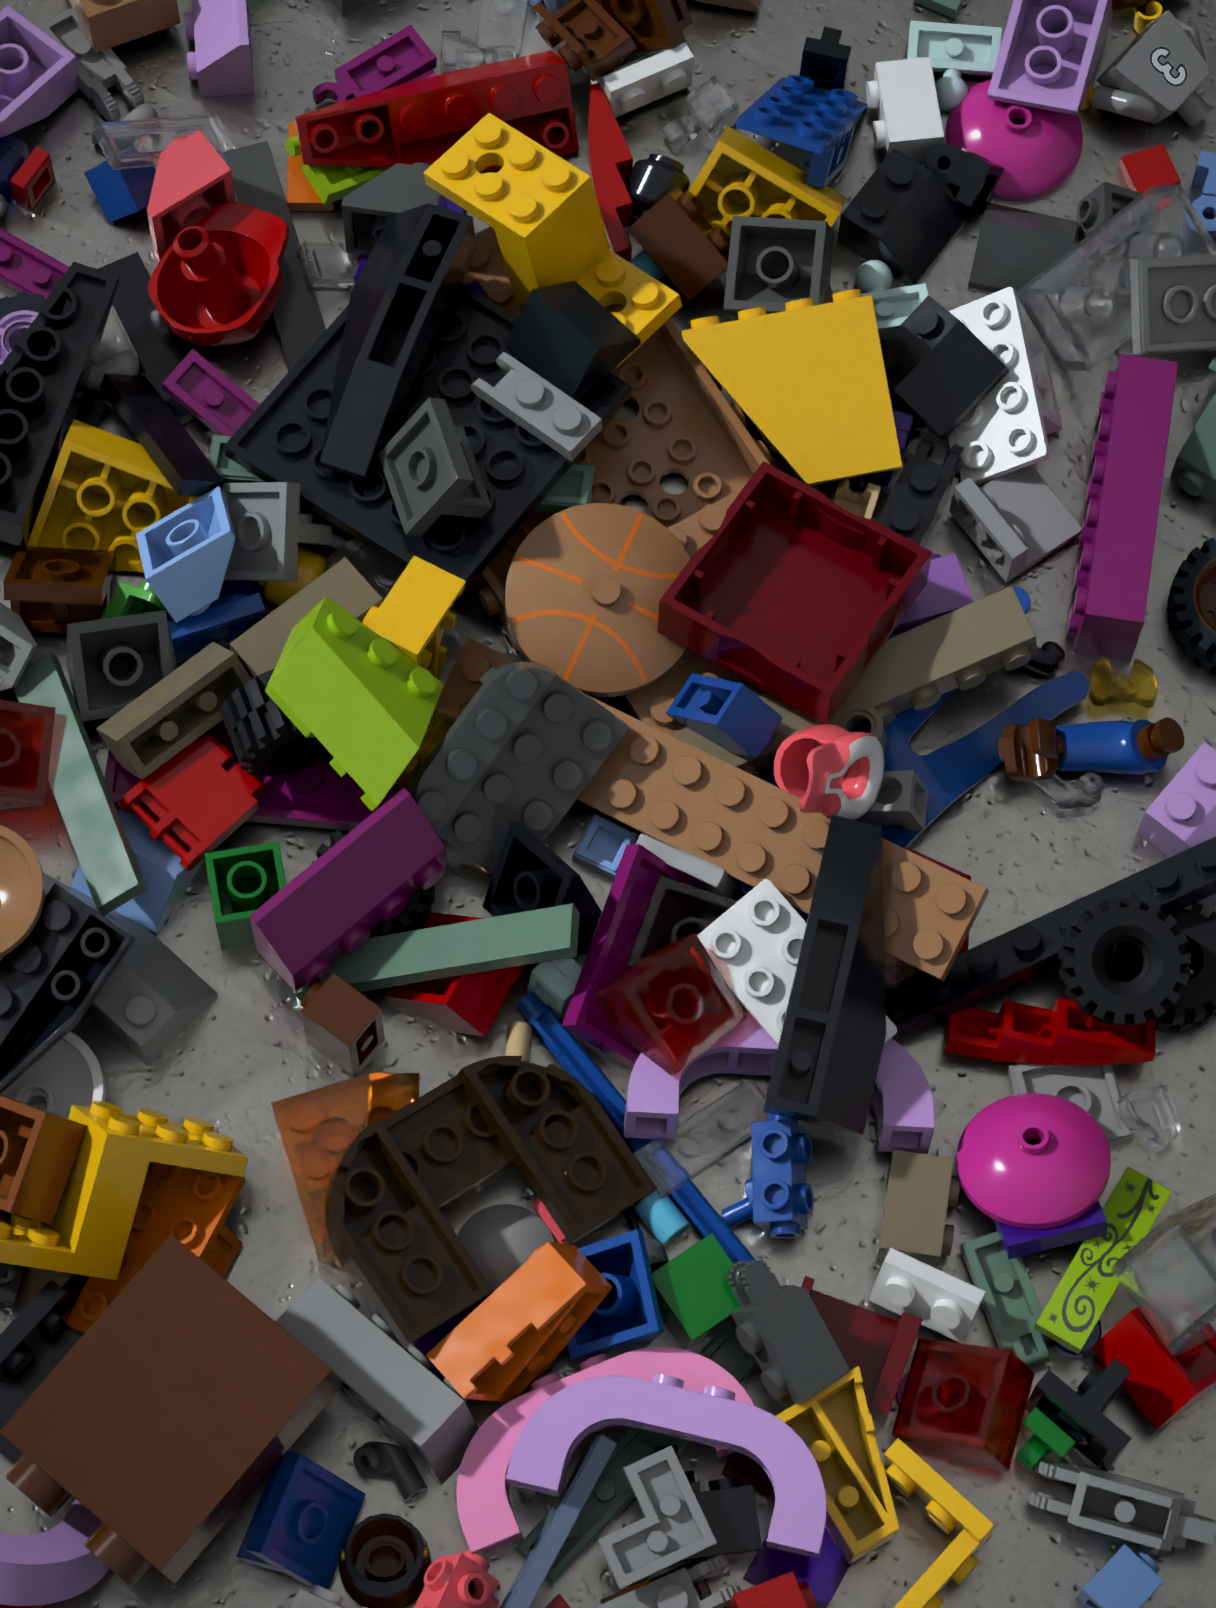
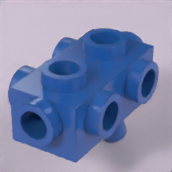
(778, 1187)

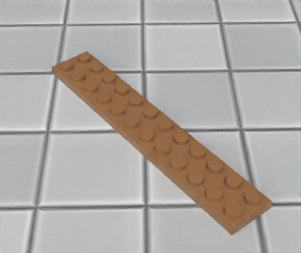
(752, 828)

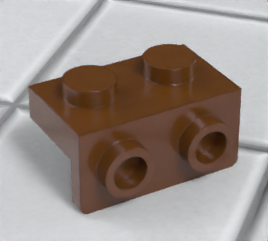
(586, 36)

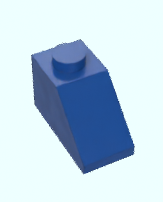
(725, 714)

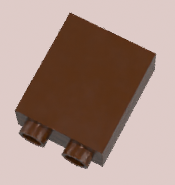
(166, 1415)

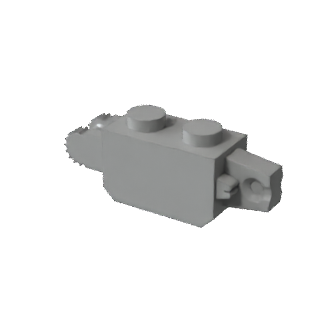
(1125, 1508)

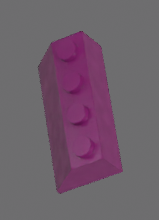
(349, 891)

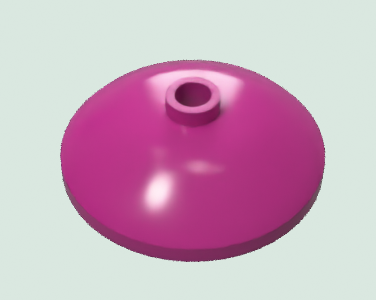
(1034, 154)
(1039, 1182)

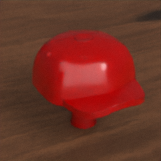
(222, 276)

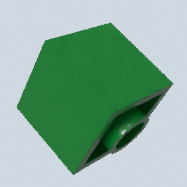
(240, 885)
(695, 1292)

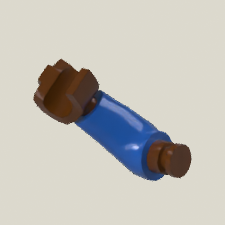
(1105, 747)

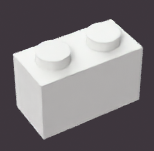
(905, 107)

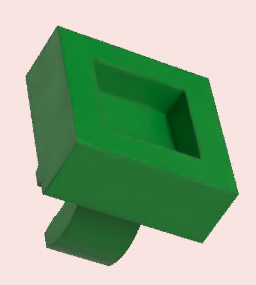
(1044, 1439)

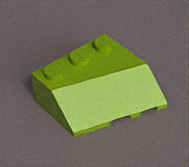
(354, 697)

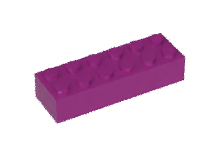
(1122, 507)

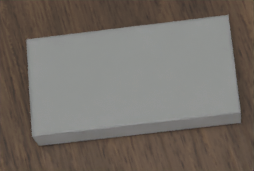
(696, 869)

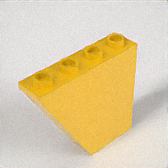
(808, 382)

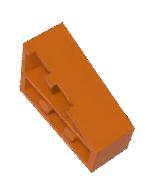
(521, 1325)

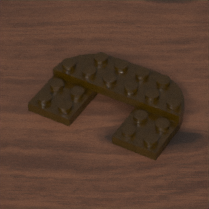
(411, 1163)

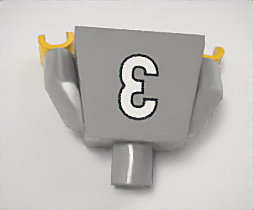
(1155, 72)

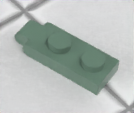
(1008, 1299)

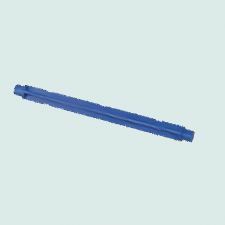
(585, 1070)

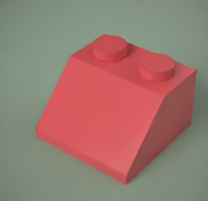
(185, 188)

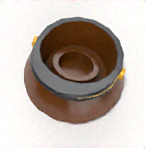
(384, 1562)

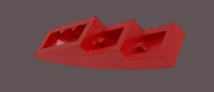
(610, 170)
(1047, 1036)

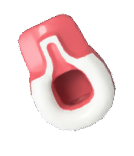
(831, 770)

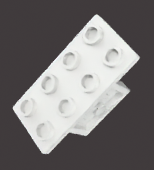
(1016, 416)
(758, 954)

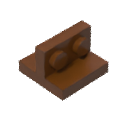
(651, 22)
(59, 586)

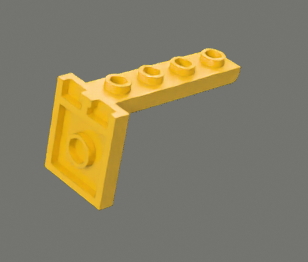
(948, 1512)

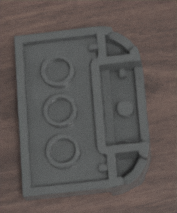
(511, 757)

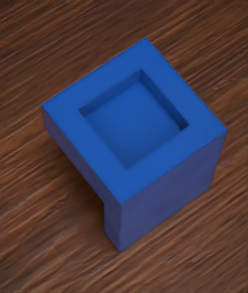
(121, 190)

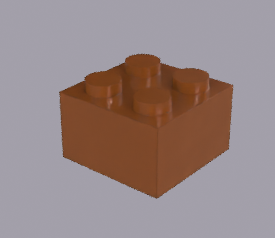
(35, 1158)

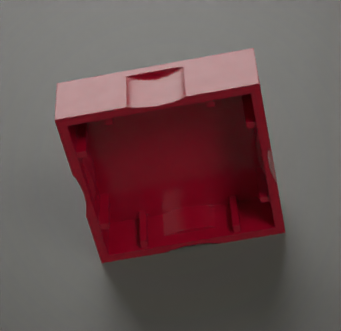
(794, 593)

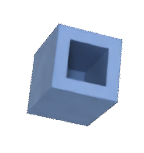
(1123, 1581)

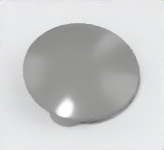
(503, 1239)

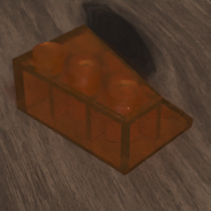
(323, 1124)

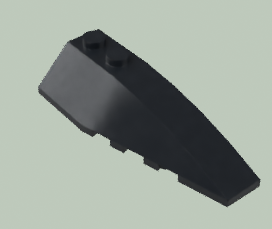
(43, 390)

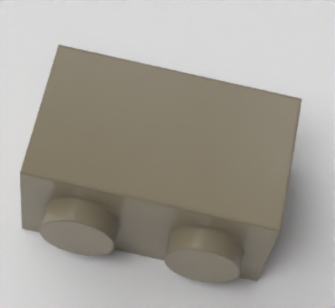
(916, 1207)

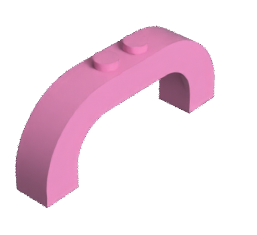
(481, 1480)

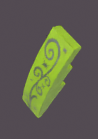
(1089, 1278)

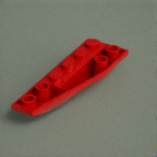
(431, 114)

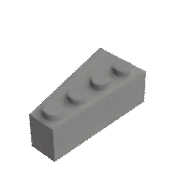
(384, 1376)

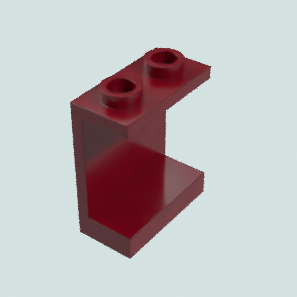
(872, 1343)

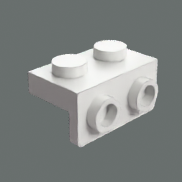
(647, 79)
(927, 1293)

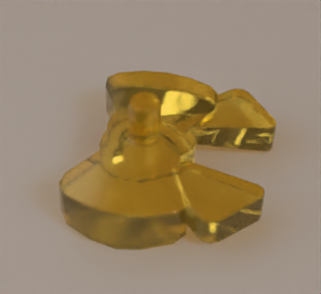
(1122, 689)

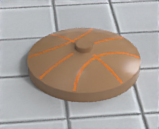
(590, 595)

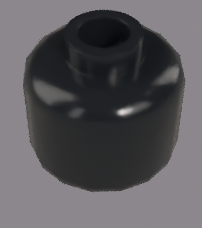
(653, 180)

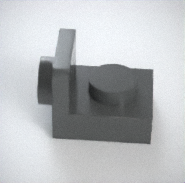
(1101, 206)

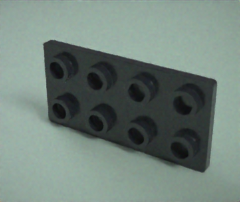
(34, 1347)

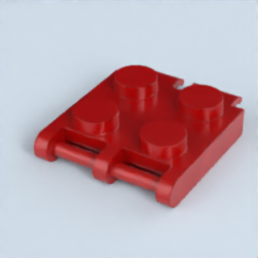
(195, 799)

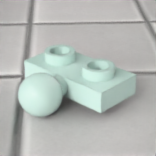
(954, 51)
(890, 305)

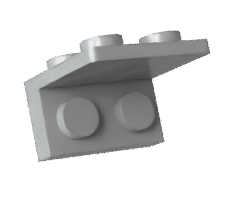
(1013, 520)

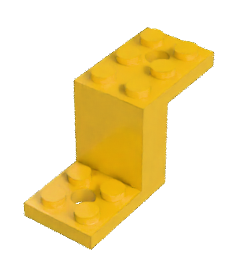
(546, 222)
(106, 1187)

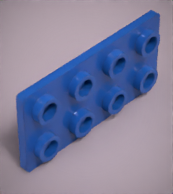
(809, 120)

